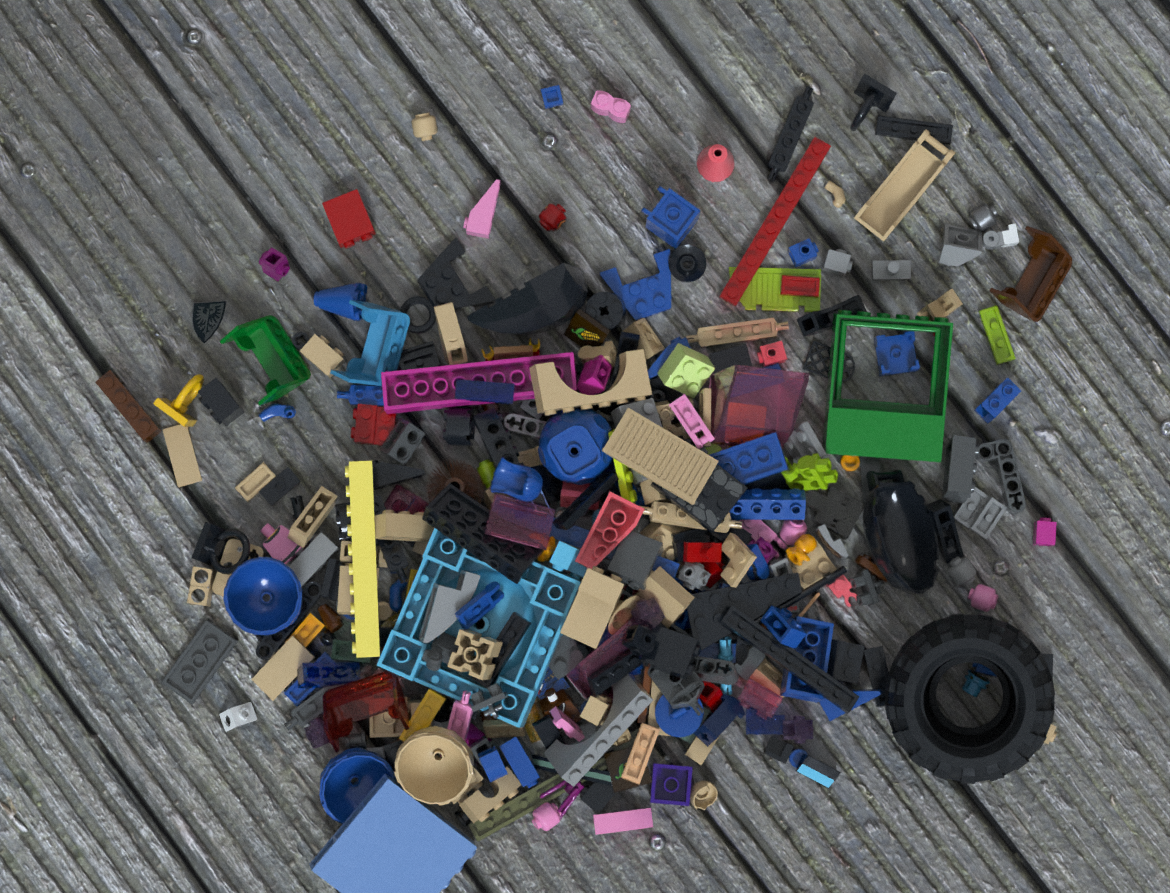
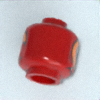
(552, 217)

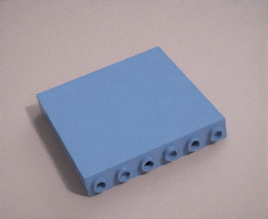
(393, 846)

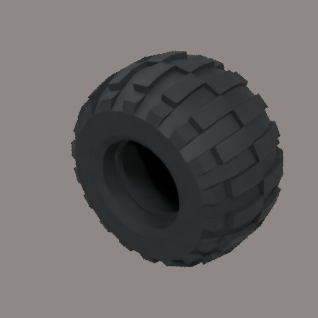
(980, 751)

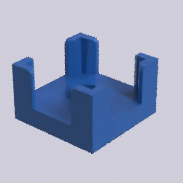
(896, 354)

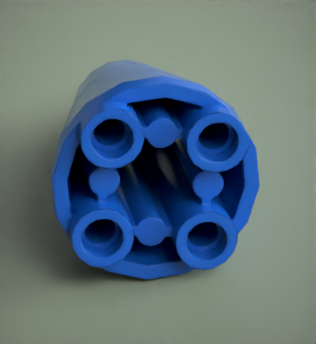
(337, 300)

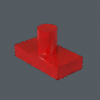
(702, 552)

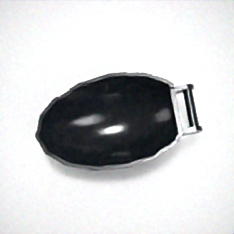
(900, 533)

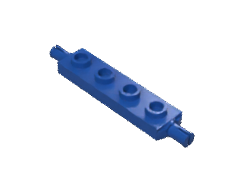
(363, 395)

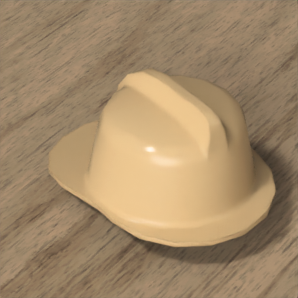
(621, 613)

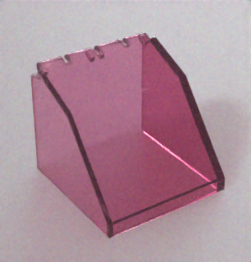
(754, 403)

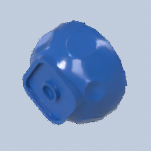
(576, 429)
(246, 593)
(338, 793)

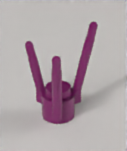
(572, 791)

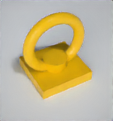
(179, 406)

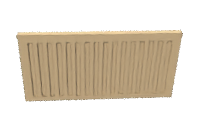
(660, 456)

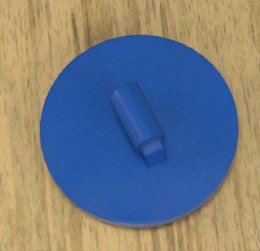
(678, 721)

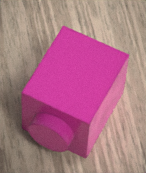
(1044, 532)

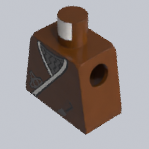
(561, 701)

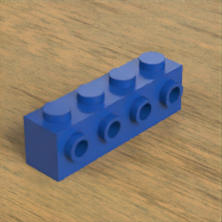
(770, 505)

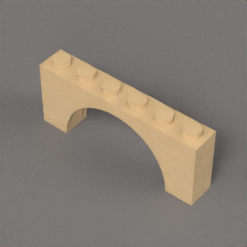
(554, 395)

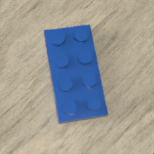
(753, 459)

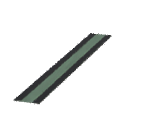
(593, 775)

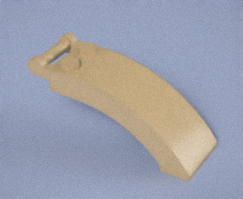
(903, 187)

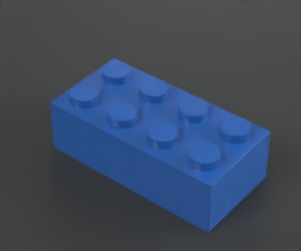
(815, 648)

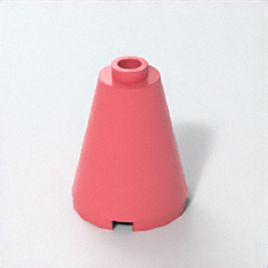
(715, 163)

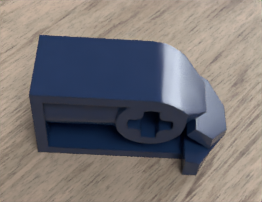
(719, 719)

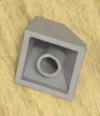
(959, 245)

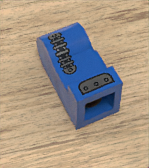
(759, 569)

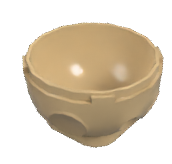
(434, 777)

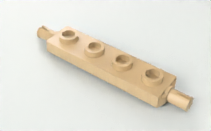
(737, 332)
(673, 515)

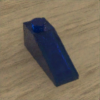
(327, 674)

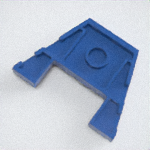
(646, 295)

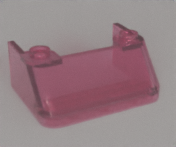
(598, 658)

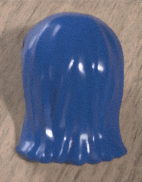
(516, 481)

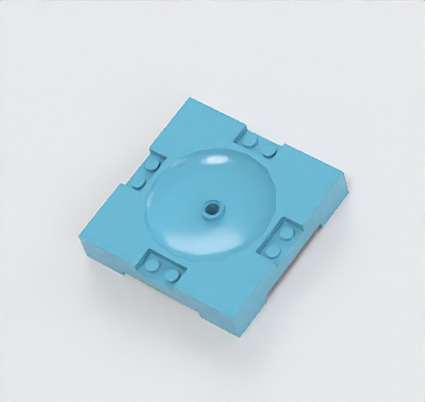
(540, 597)

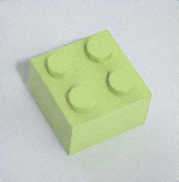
(686, 370)

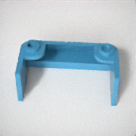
(382, 344)

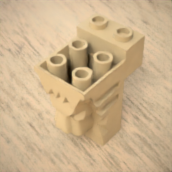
(593, 607)

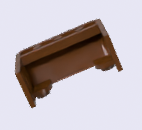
(1040, 279)

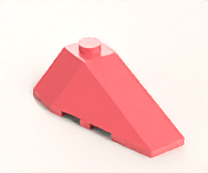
(611, 526)

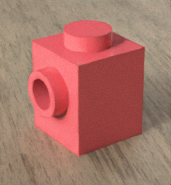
(772, 354)

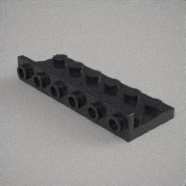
(466, 522)

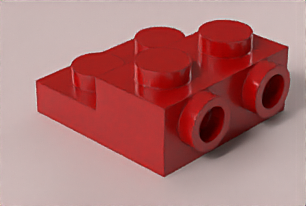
(372, 424)

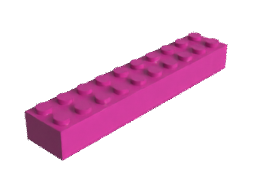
(436, 386)

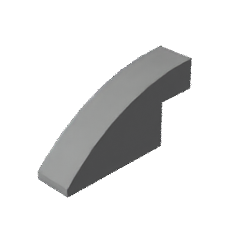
(445, 603)

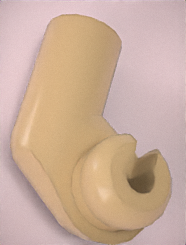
(839, 197)

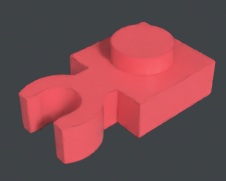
(841, 588)

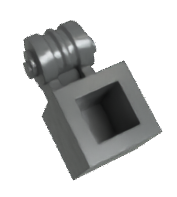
(440, 651)

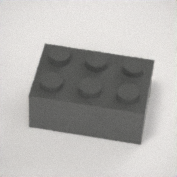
(959, 469)

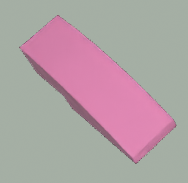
(623, 821)

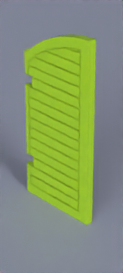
(766, 291)

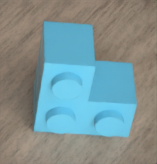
(565, 557)

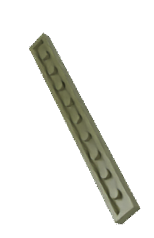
(530, 800)

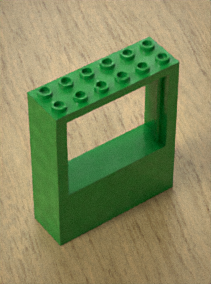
(885, 427)

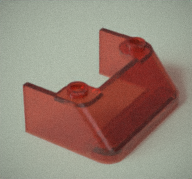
(360, 701)

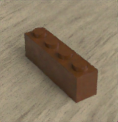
(128, 406)

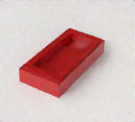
(800, 286)

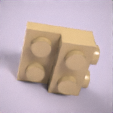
(813, 570)
(384, 726)

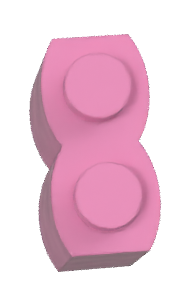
(606, 105)

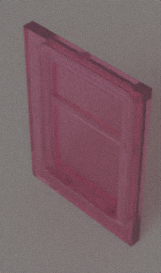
(520, 521)

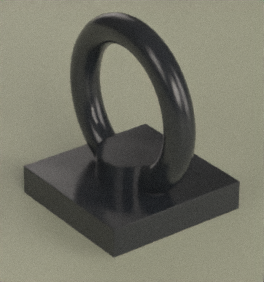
(874, 95)
(212, 545)

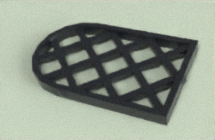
(809, 355)

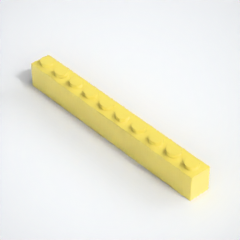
(364, 559)

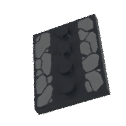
(714, 500)

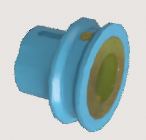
(974, 683)

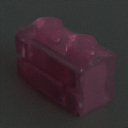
(760, 699)

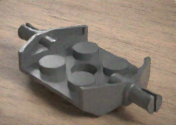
(680, 693)

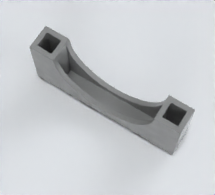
(576, 760)

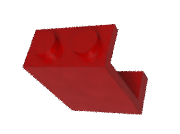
(349, 219)

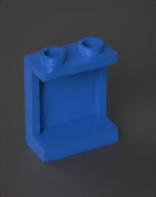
(997, 400)

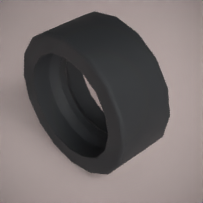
(432, 318)

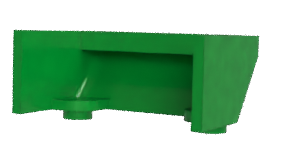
(275, 354)

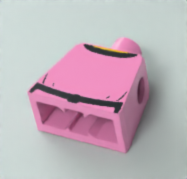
(278, 544)

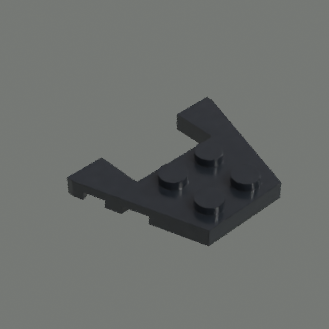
(444, 286)

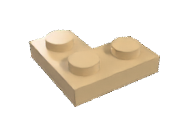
(740, 561)

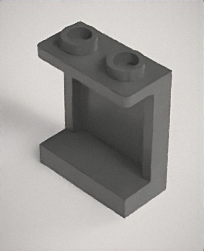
(635, 559)

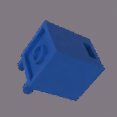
(671, 217)

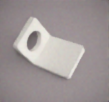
(238, 716)

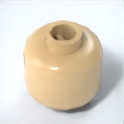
(424, 126)

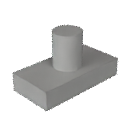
(891, 270)

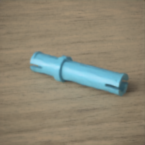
(725, 654)

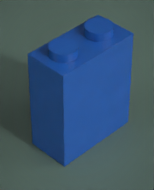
(520, 762)

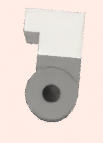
(1001, 239)

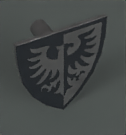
(207, 318)

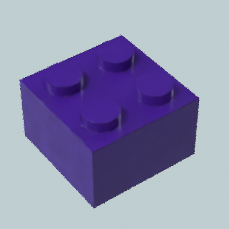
(671, 784)

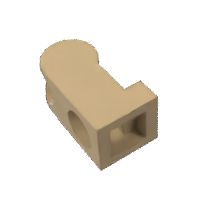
(608, 351)

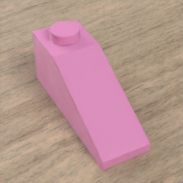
(482, 215)

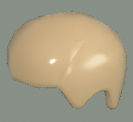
(703, 794)

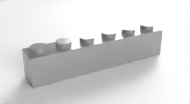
(312, 559)

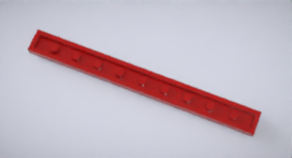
(775, 221)

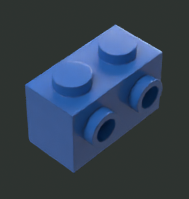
(783, 626)

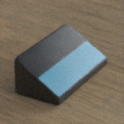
(817, 771)

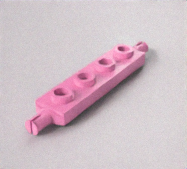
(461, 716)

